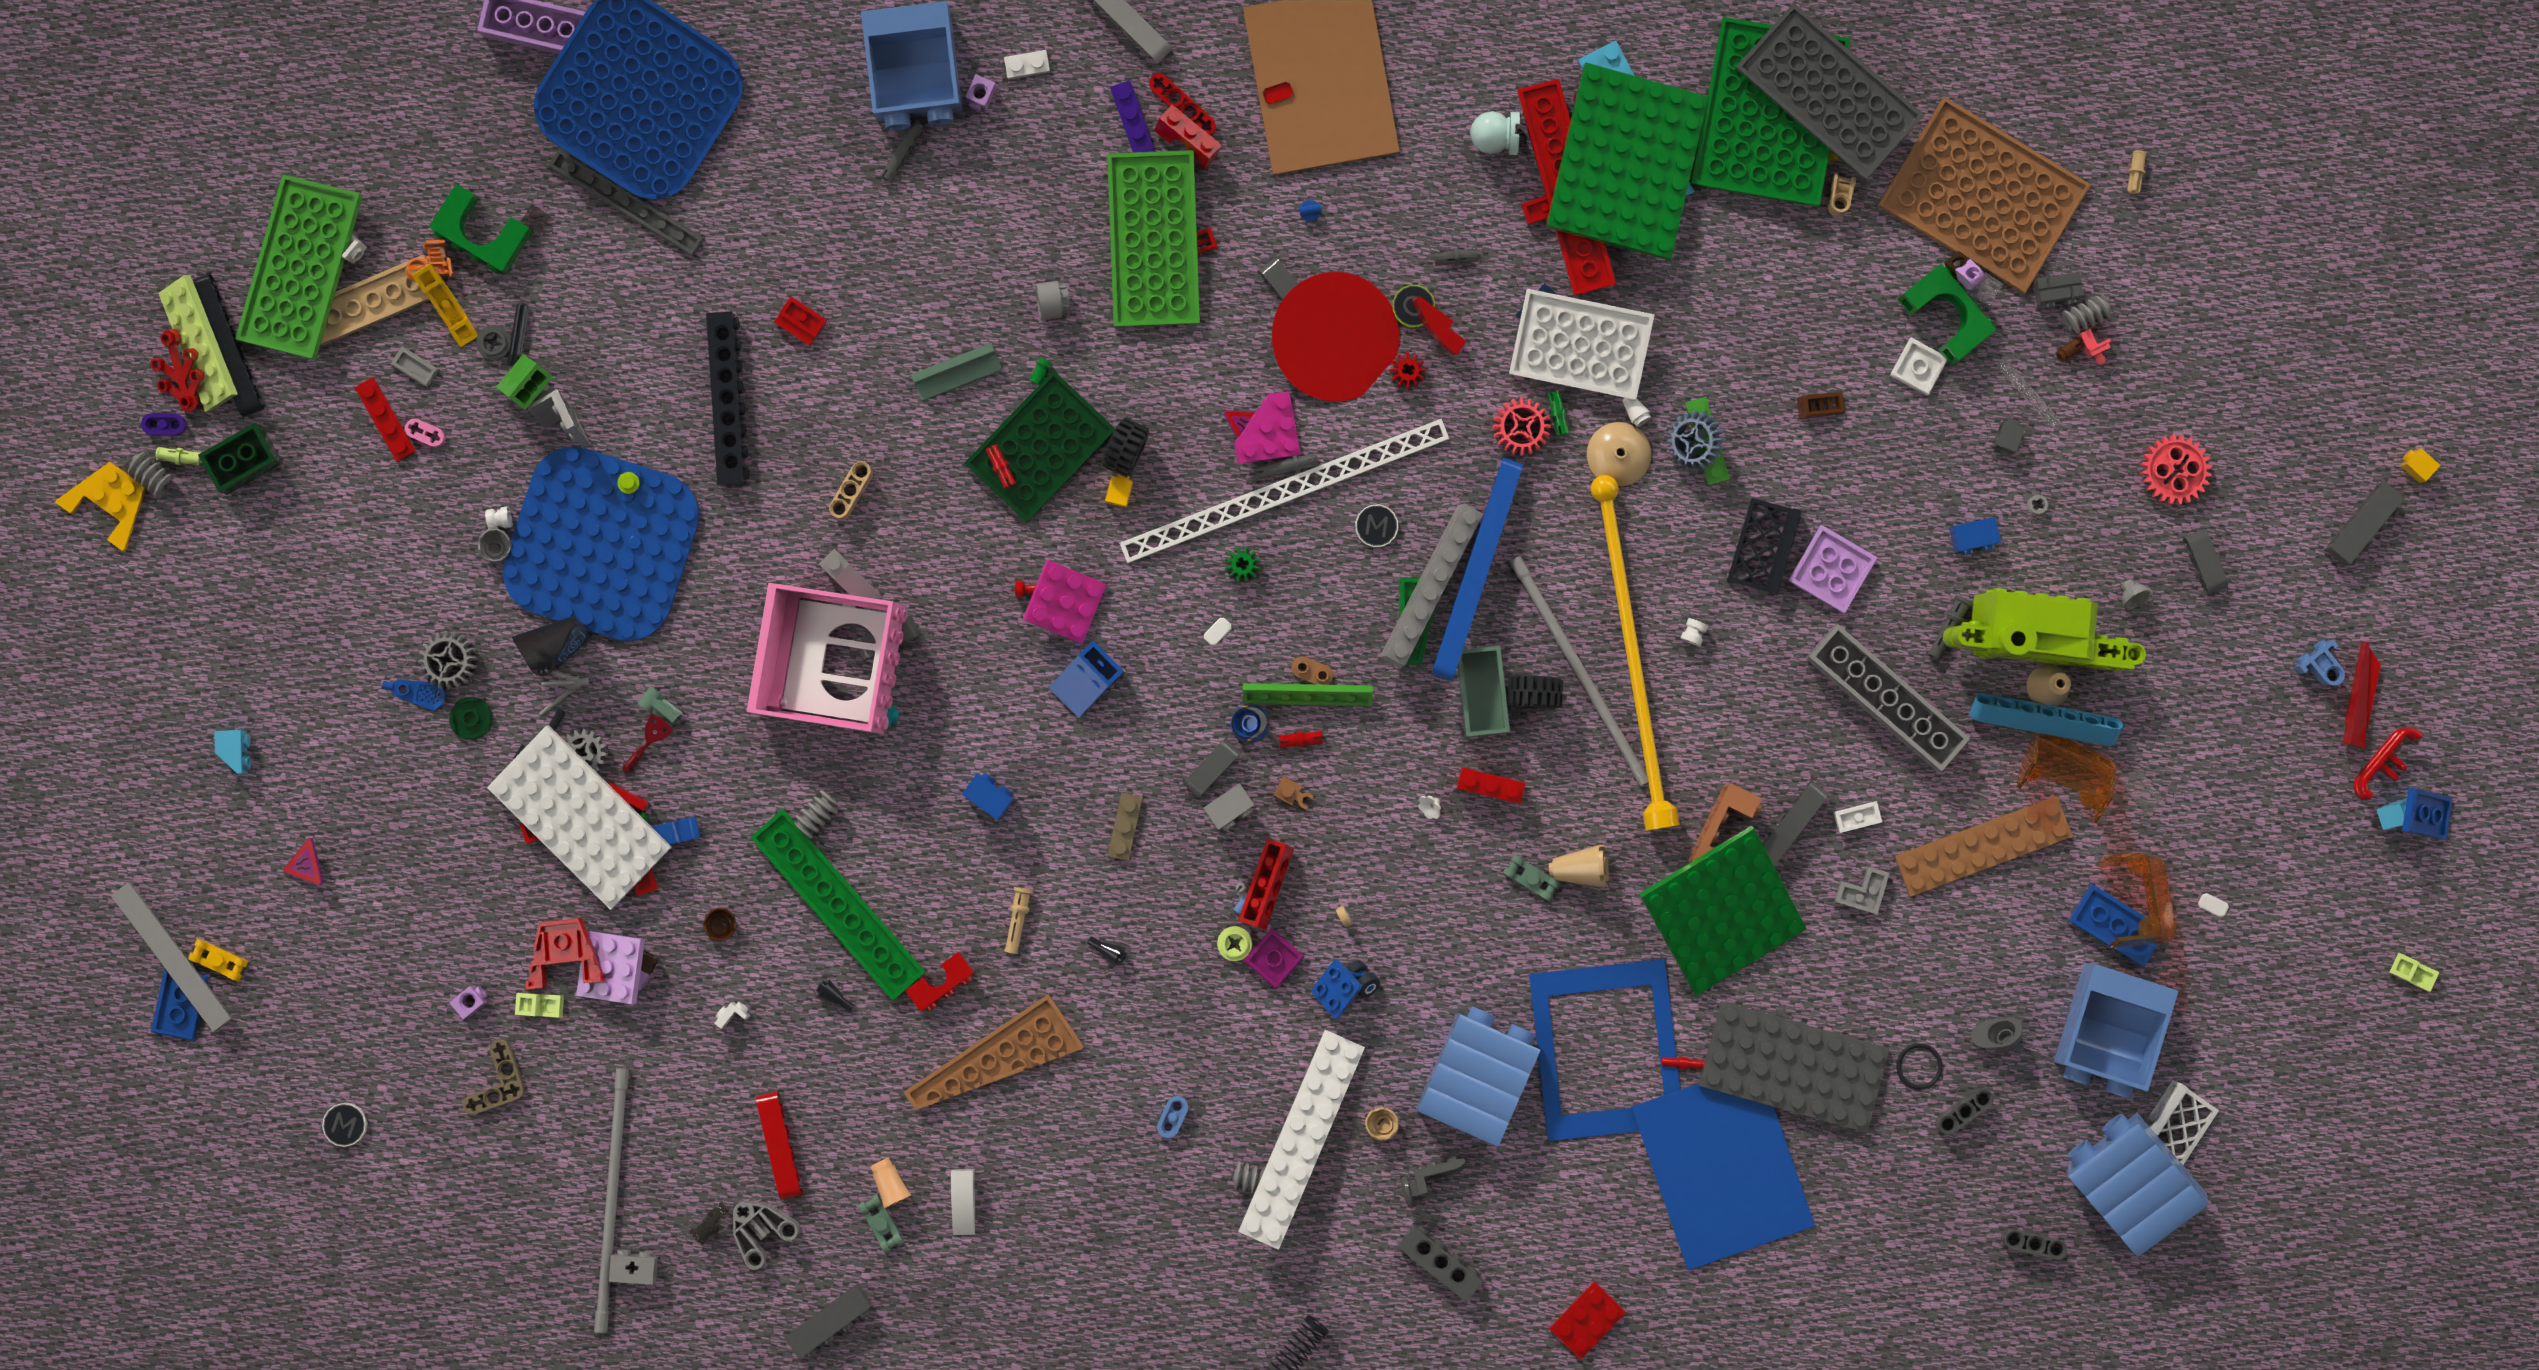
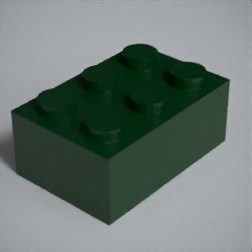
(240, 458)

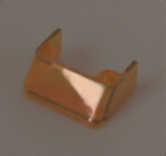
(2072, 767)
(2161, 924)

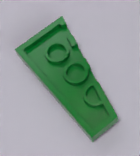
(1406, 588)

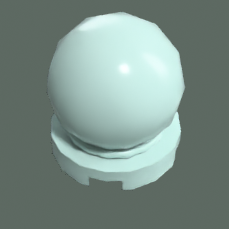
(1494, 132)

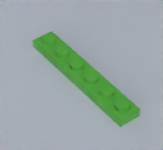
(1307, 694)

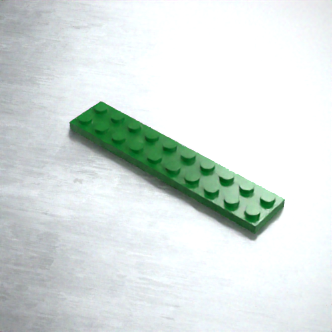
(838, 904)

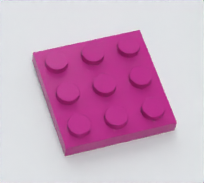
(1064, 601)

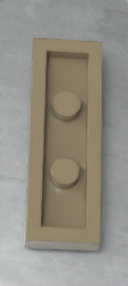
(1125, 826)

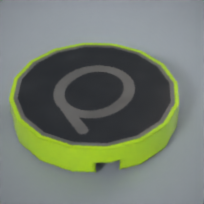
(1404, 307)

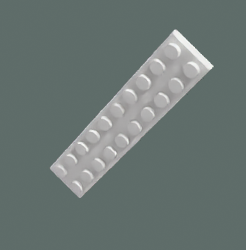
(1301, 1140)

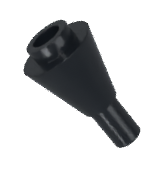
(1113, 953)
(829, 992)

